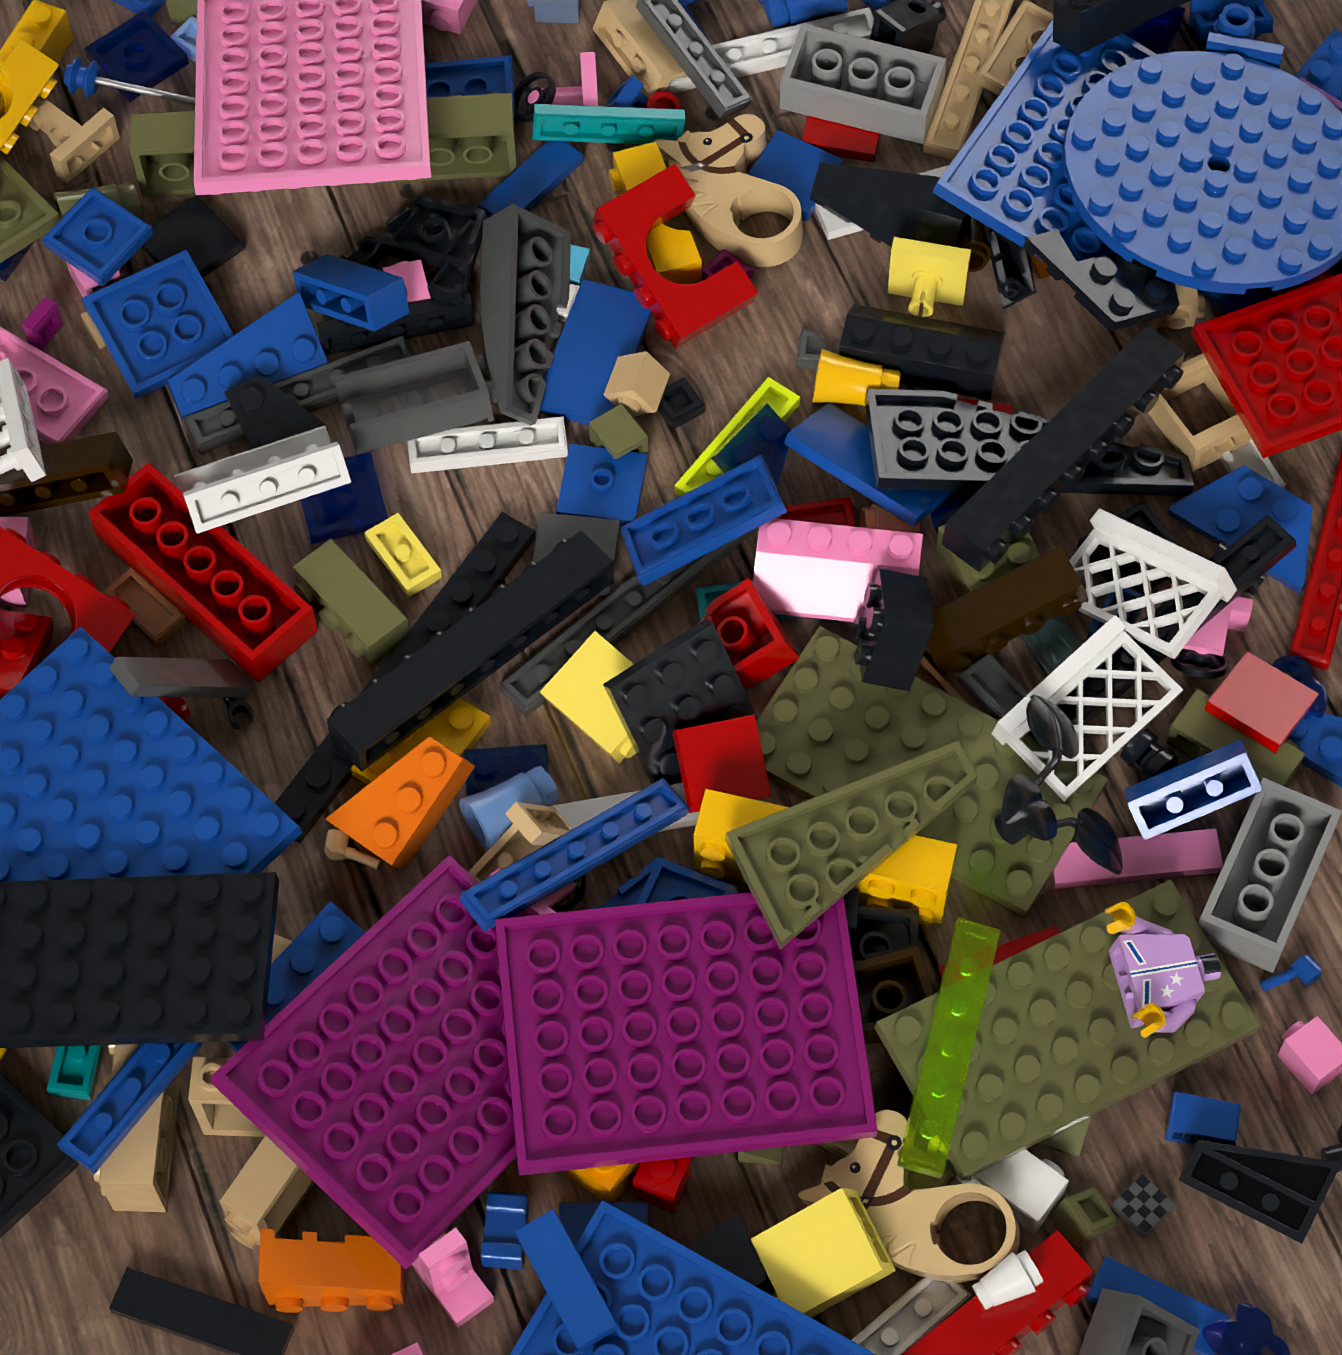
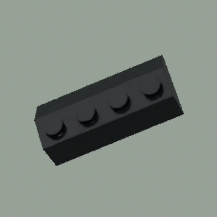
(925, 350)

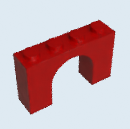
(679, 309)
(88, 608)

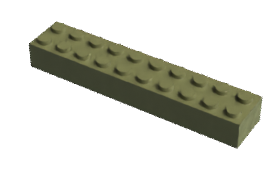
(466, 138)

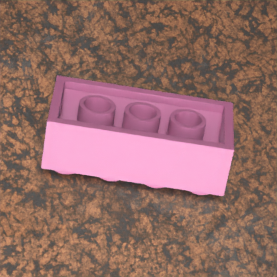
(826, 567)

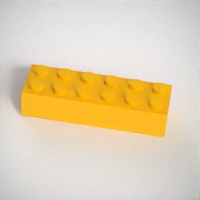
(911, 878)

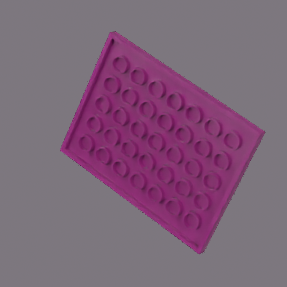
(679, 1033)
(392, 1070)

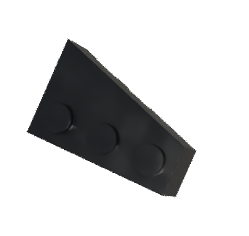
(1263, 1184)

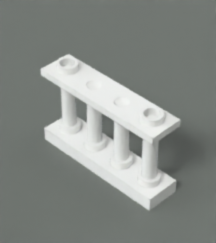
(19, 427)
(262, 479)

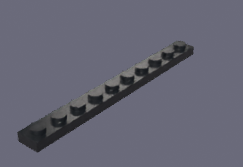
(468, 587)

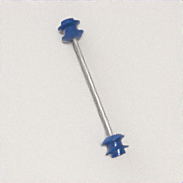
(90, 79)

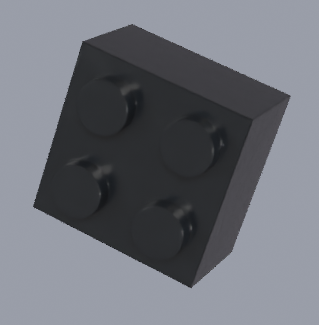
(893, 629)

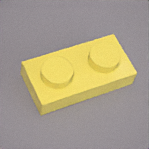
(403, 555)

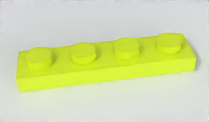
(704, 468)

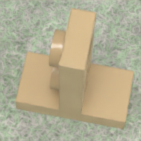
(75, 143)
(531, 830)

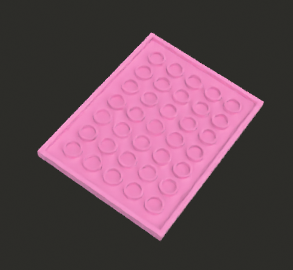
(309, 94)

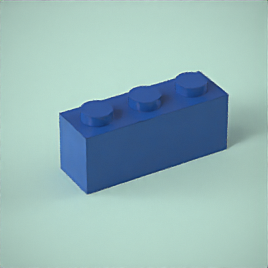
(352, 292)
(1193, 789)

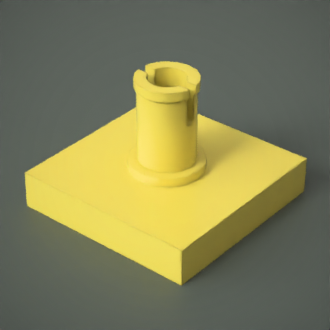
(928, 274)

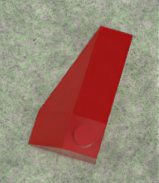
(750, 634)

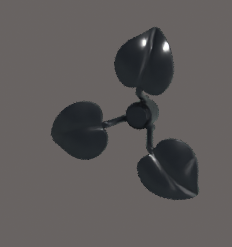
(1027, 811)

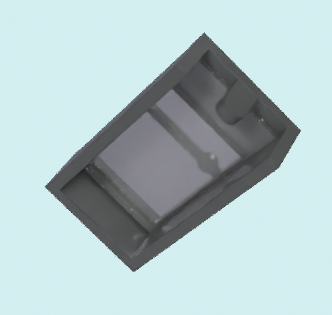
(415, 397)

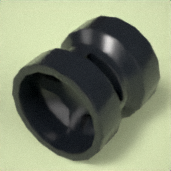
(1148, 755)

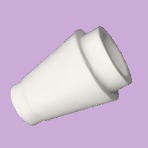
(1008, 1280)

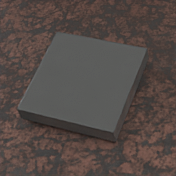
(555, 527)

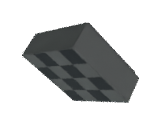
(1142, 1206)

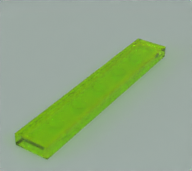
(948, 1048)

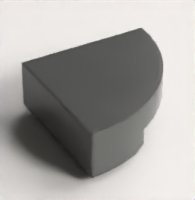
(810, 349)

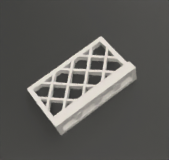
(1164, 560)
(1070, 676)

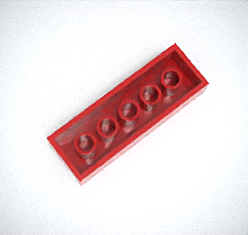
(204, 574)

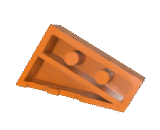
(404, 802)
(328, 1273)

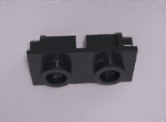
(1010, 269)

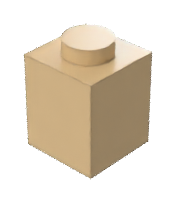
(637, 383)

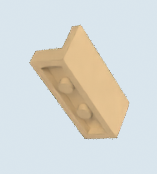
(636, 46)

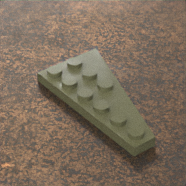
(827, 845)

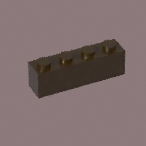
(74, 473)
(1004, 610)

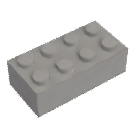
(862, 83)
(1268, 874)

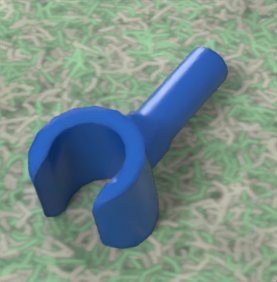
(1304, 968)

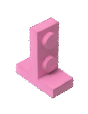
(451, 1279)

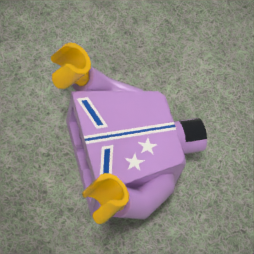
(1157, 972)

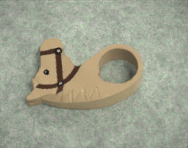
(716, 172)
(907, 1217)

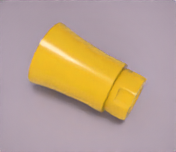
(847, 379)

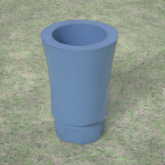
(486, 810)

